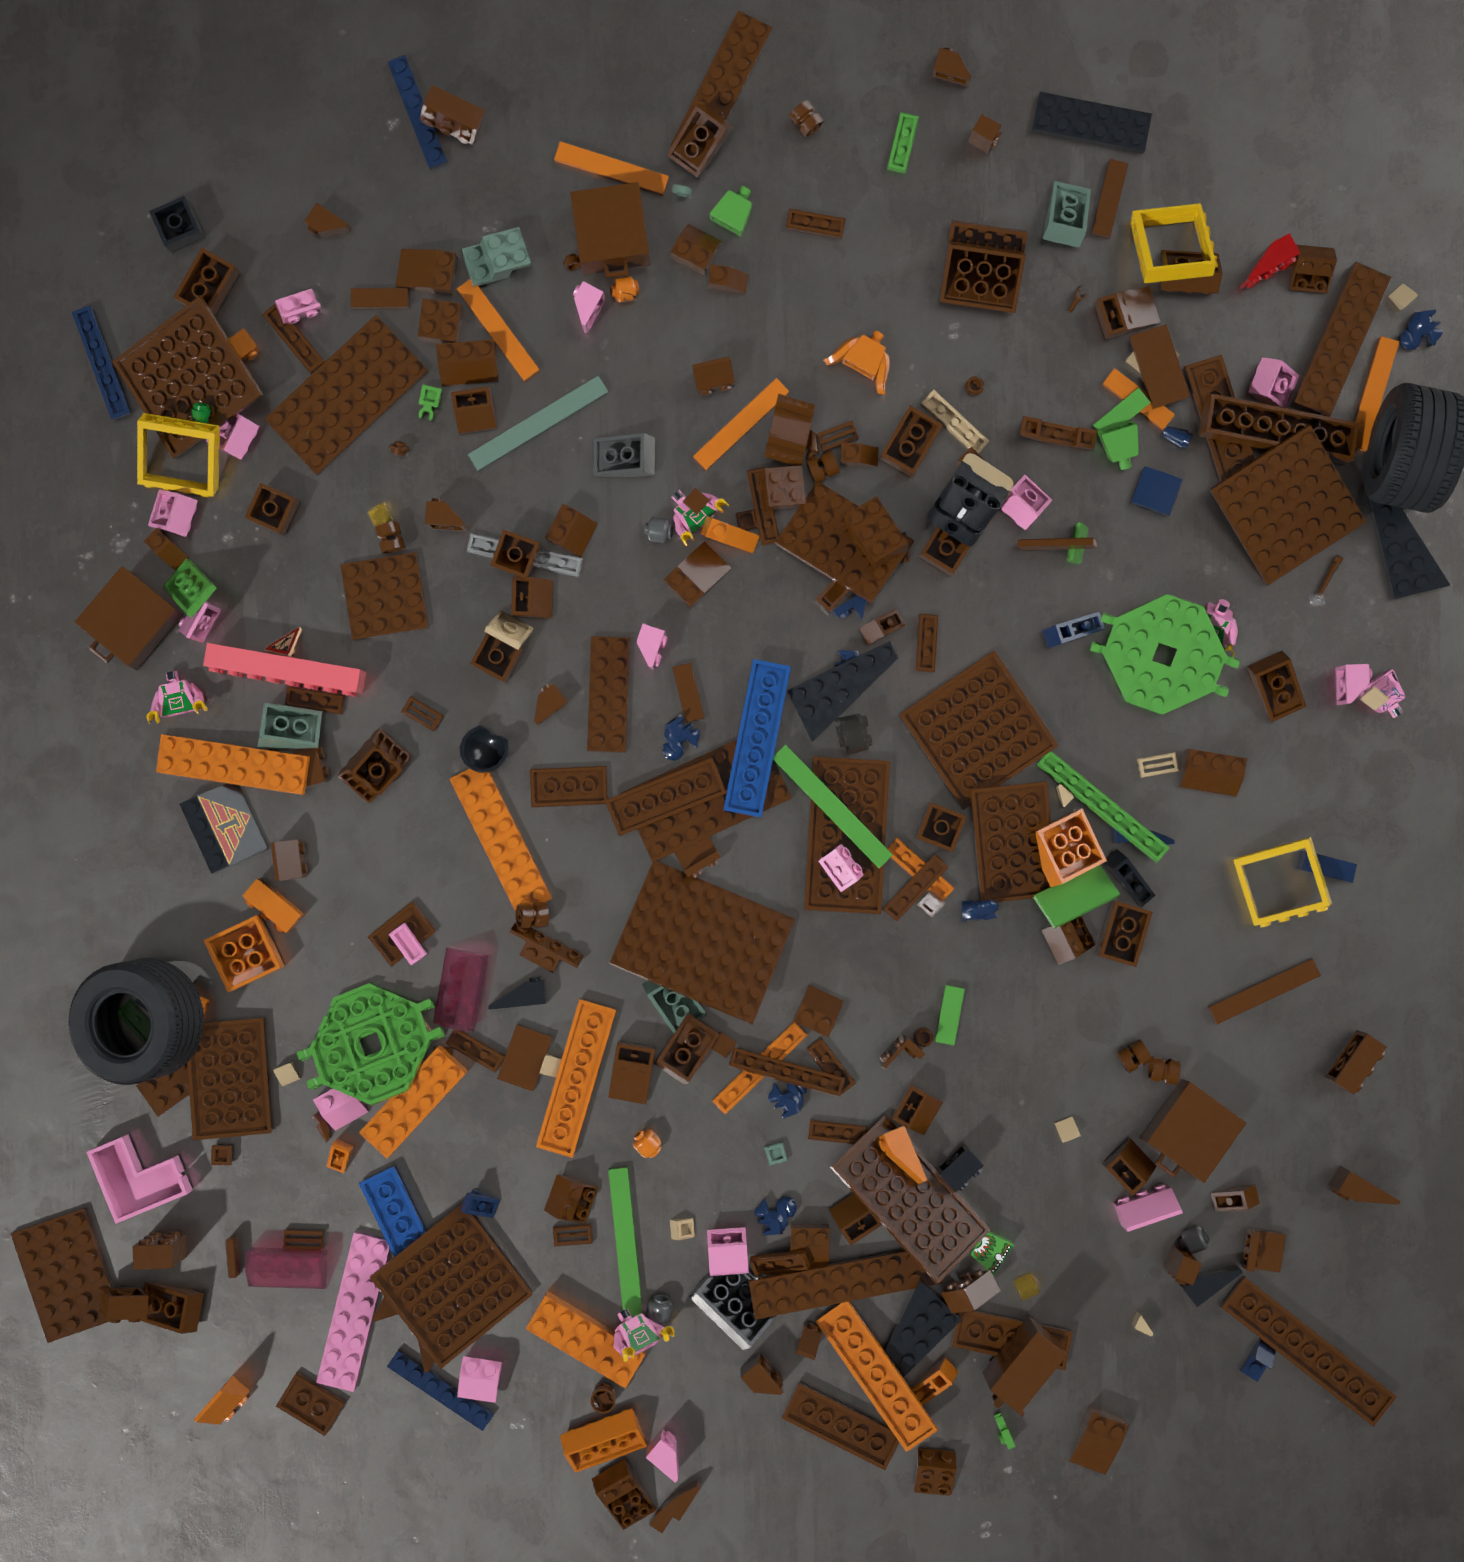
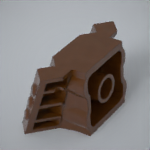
(789, 430)
(374, 766)

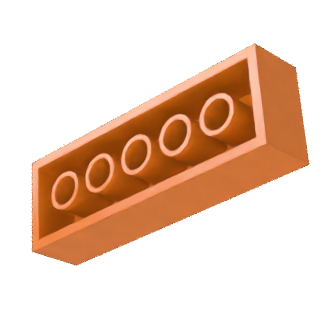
(406, 1111)
(582, 1338)

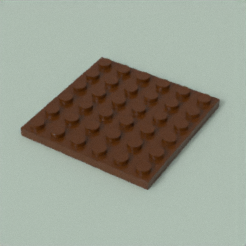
(184, 365)
(1288, 505)
(978, 729)
(451, 1285)

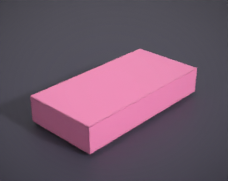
(408, 944)

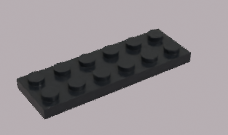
(1092, 122)

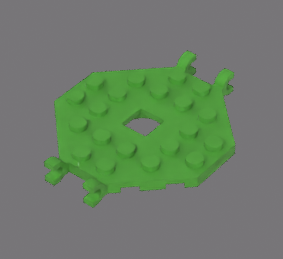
(1174, 624)
(341, 1055)

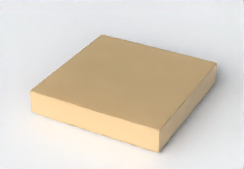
(509, 629)

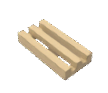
(1141, 768)

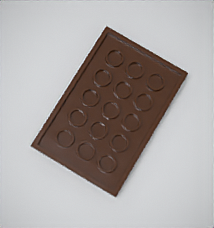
(823, 542)
(1007, 841)
(230, 1081)
(63, 1273)

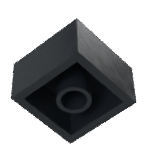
(177, 223)
(960, 1168)

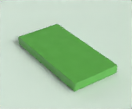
(189, 587)
(1076, 896)

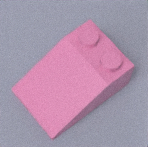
(200, 624)

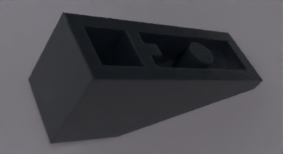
(1129, 877)
(529, 993)
(1209, 1283)

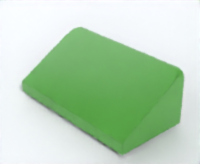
(1075, 555)

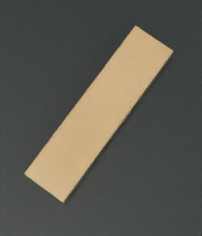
(954, 421)

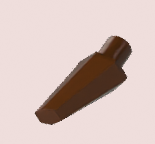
(812, 445)
(323, 1127)

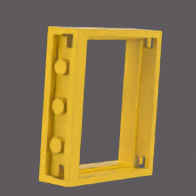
(1172, 215)
(180, 427)
(1275, 851)

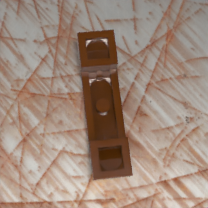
(1058, 434)

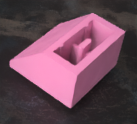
(650, 643)
(727, 1251)

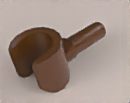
(1078, 297)

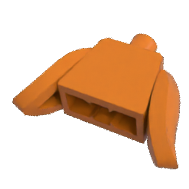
(864, 356)

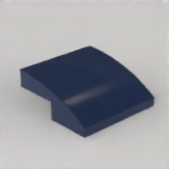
(1157, 491)

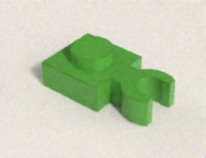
(430, 399)
(1004, 1436)

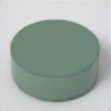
(681, 190)

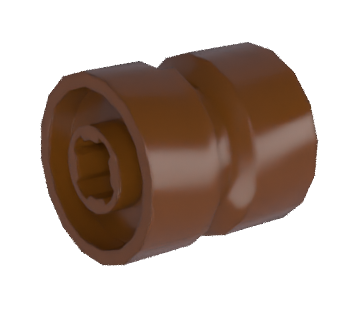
(805, 117)
(829, 464)
(390, 530)
(532, 915)
(1140, 1053)
(1164, 1070)
(603, 1397)

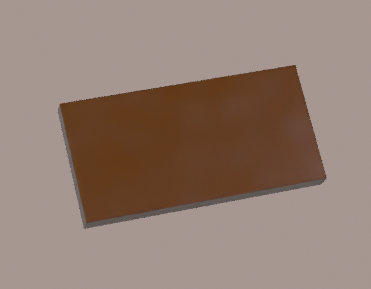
(1159, 366)
(568, 786)

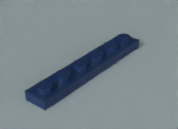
(413, 103)
(101, 363)
(440, 1390)

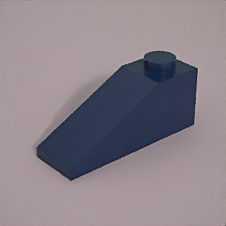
(1073, 629)
(1330, 867)

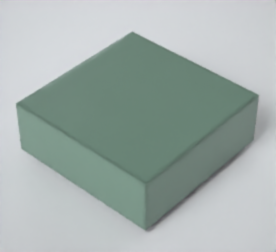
(776, 1153)

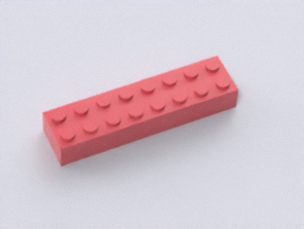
(283, 668)

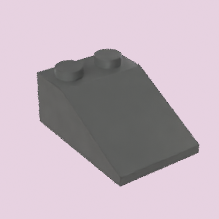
(624, 456)

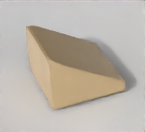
(1402, 296)
(1374, 698)
(1063, 795)
(550, 1065)
(287, 1073)
(1067, 1129)
(682, 1228)
(1140, 1324)

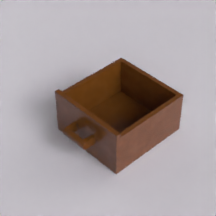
(610, 229)
(127, 619)
(1192, 1131)
(1023, 1365)

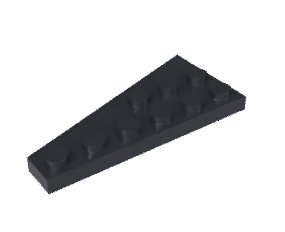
(1404, 554)
(832, 692)
(919, 1328)

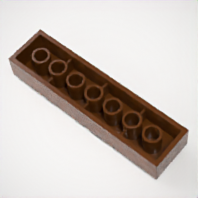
(1340, 340)
(1269, 425)

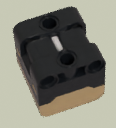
(970, 499)

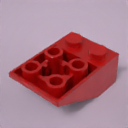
(1277, 256)

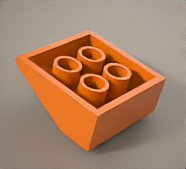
(1068, 848)
(244, 953)

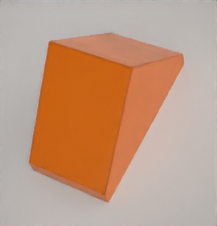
(340, 1155)

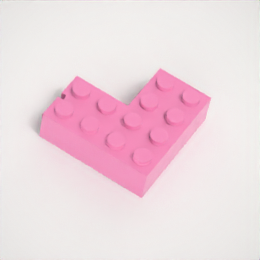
(129, 1187)

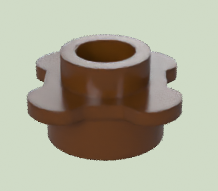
(399, 448)

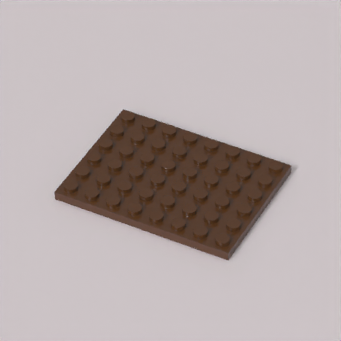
(702, 942)

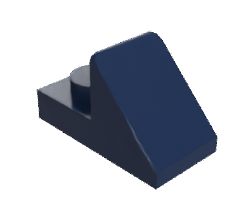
(856, 603)
(479, 1204)
(1258, 1359)

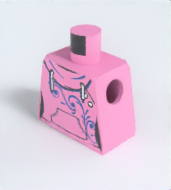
(1390, 686)

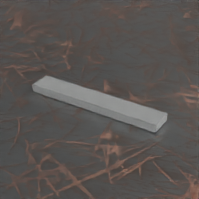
(546, 559)

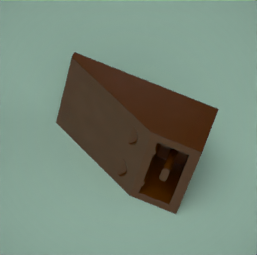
(1126, 312)
(631, 1072)
(623, 1494)

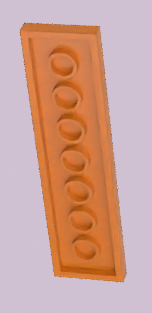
(233, 764)
(500, 838)
(576, 1078)
(877, 1375)

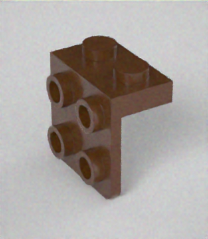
(698, 856)
(935, 1471)

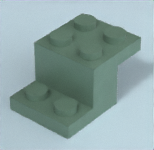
(495, 257)

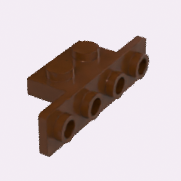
(545, 950)

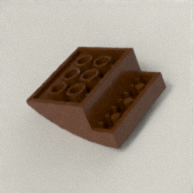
(983, 266)

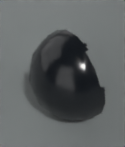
(483, 750)

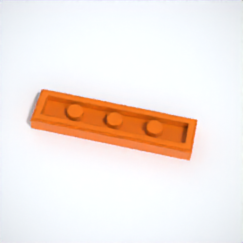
(1123, 387)
(912, 864)

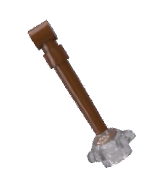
(1317, 598)

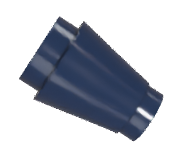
(1178, 436)

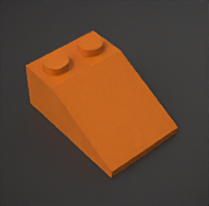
(223, 1403)

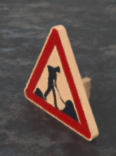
(285, 645)

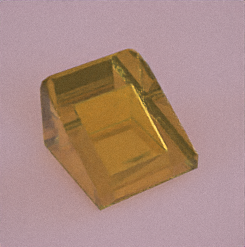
(380, 514)
(1026, 1286)

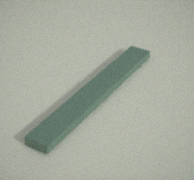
(538, 423)

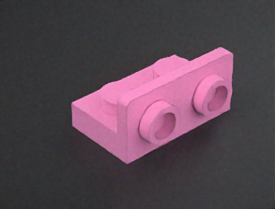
(298, 306)
(841, 867)

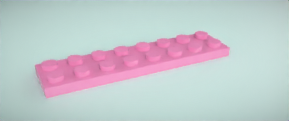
(353, 1313)

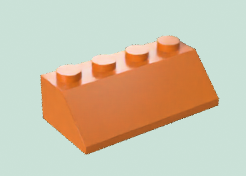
(603, 1440)

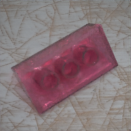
(460, 989)
(286, 1268)

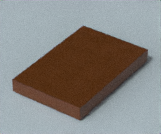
(414, 919)
(524, 1057)
(310, 1403)

